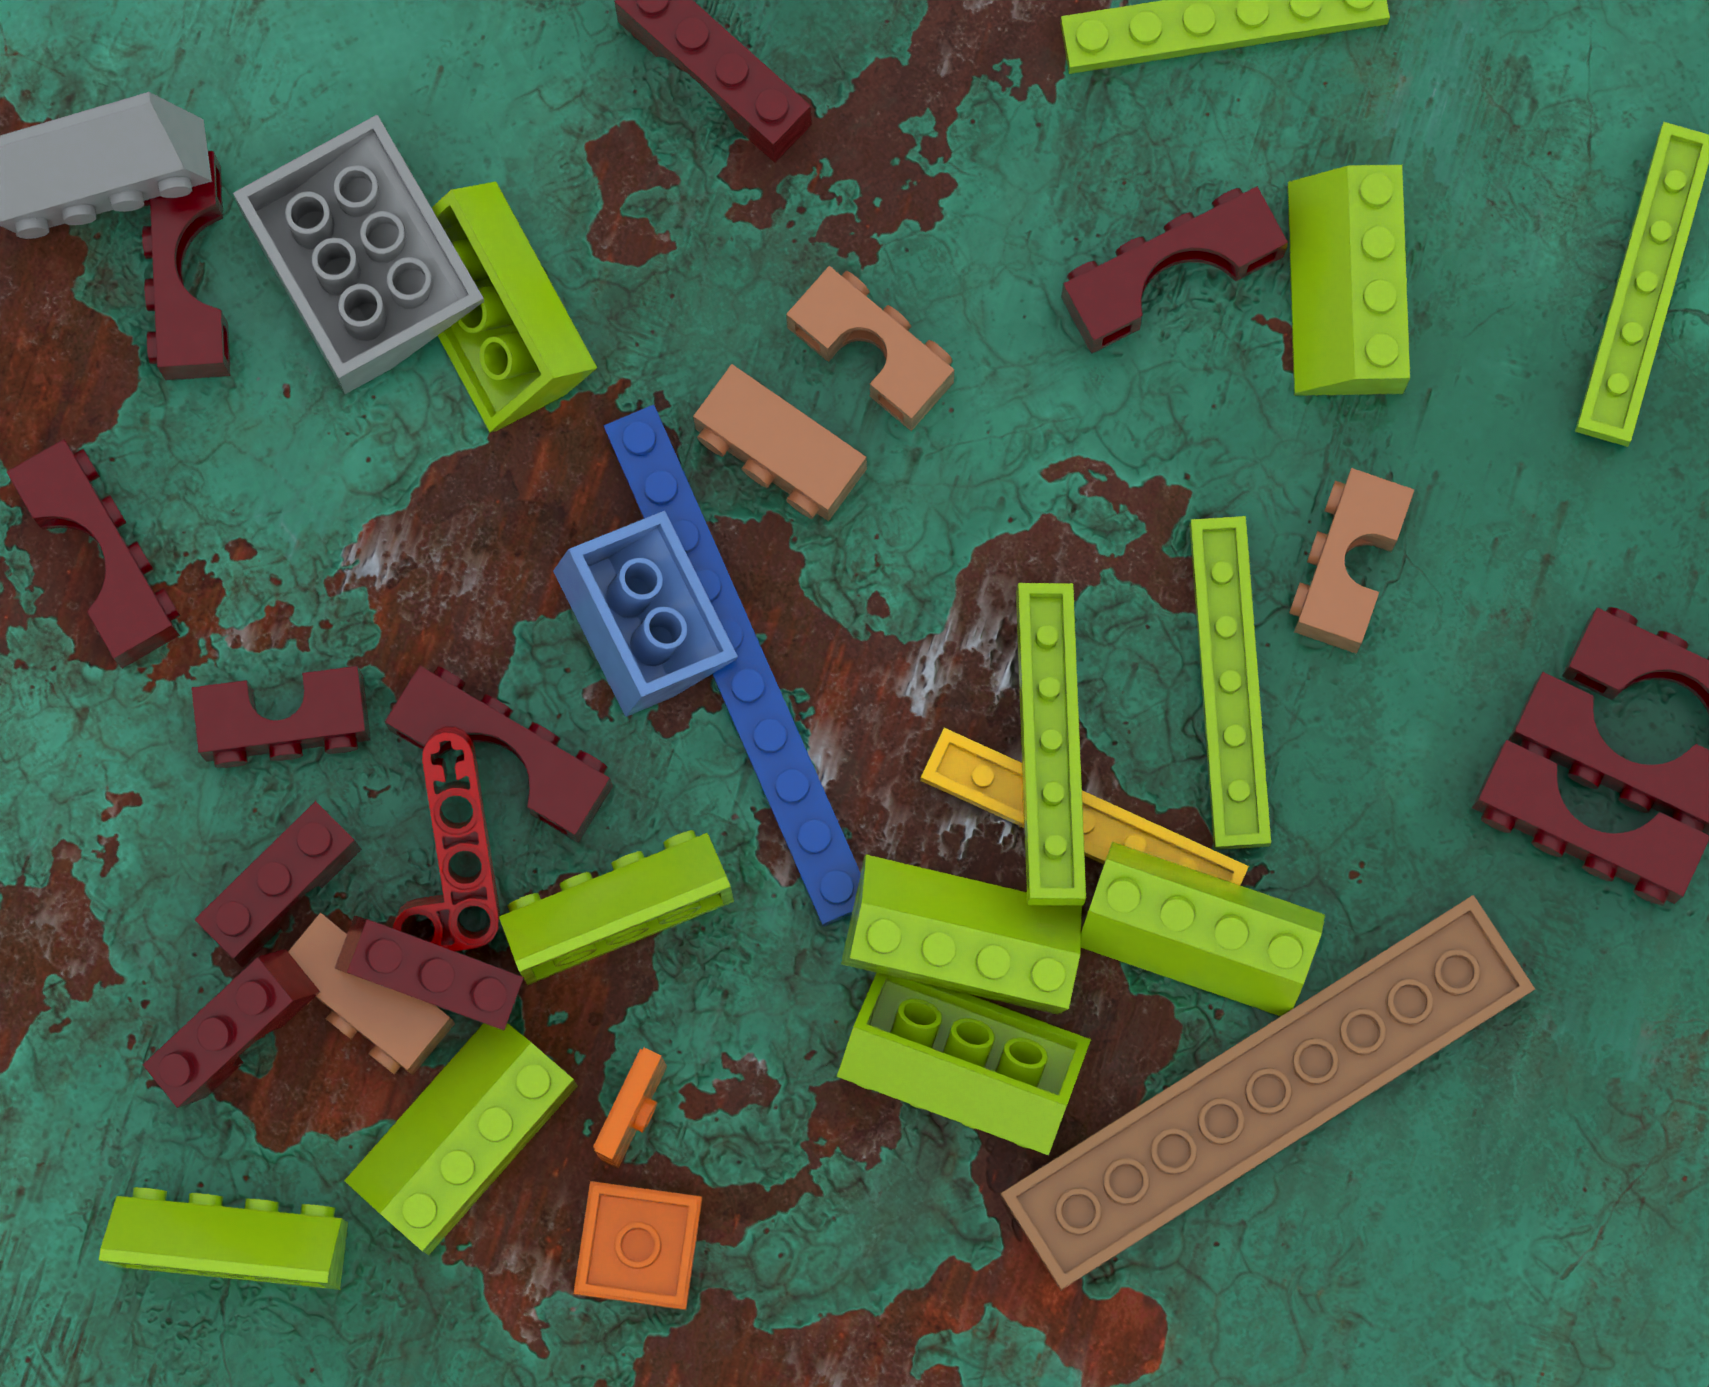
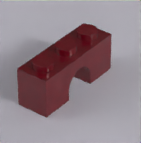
(329, 717)
(260, 897)
(429, 972)
(247, 1009)

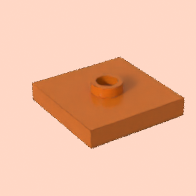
(631, 1108)
(638, 1245)

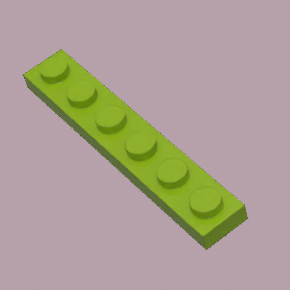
(1202, 26)
(1645, 285)
(1230, 683)
(1050, 744)

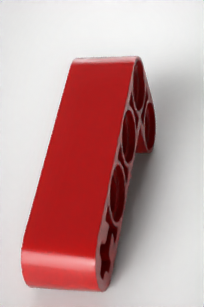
(450, 839)

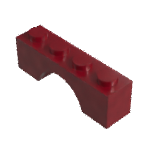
(739, 82)
(1233, 236)
(189, 335)
(127, 610)
(1620, 654)
(1562, 728)
(562, 787)
(1525, 796)

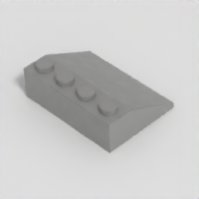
(359, 252)

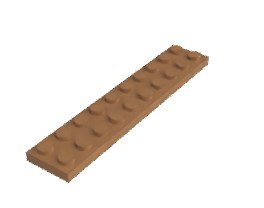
(1266, 1092)

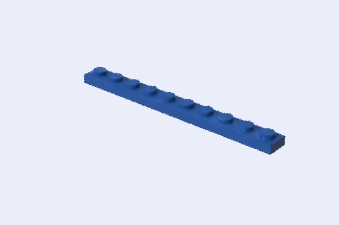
(748, 682)

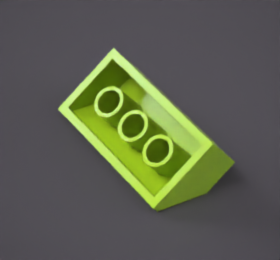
(1349, 282)
(520, 341)
(617, 907)
(1201, 930)
(963, 936)
(964, 1060)
(461, 1134)
(226, 1241)

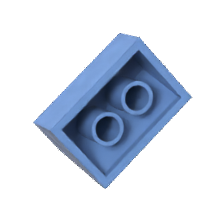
(644, 612)

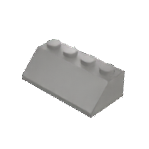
(99, 163)

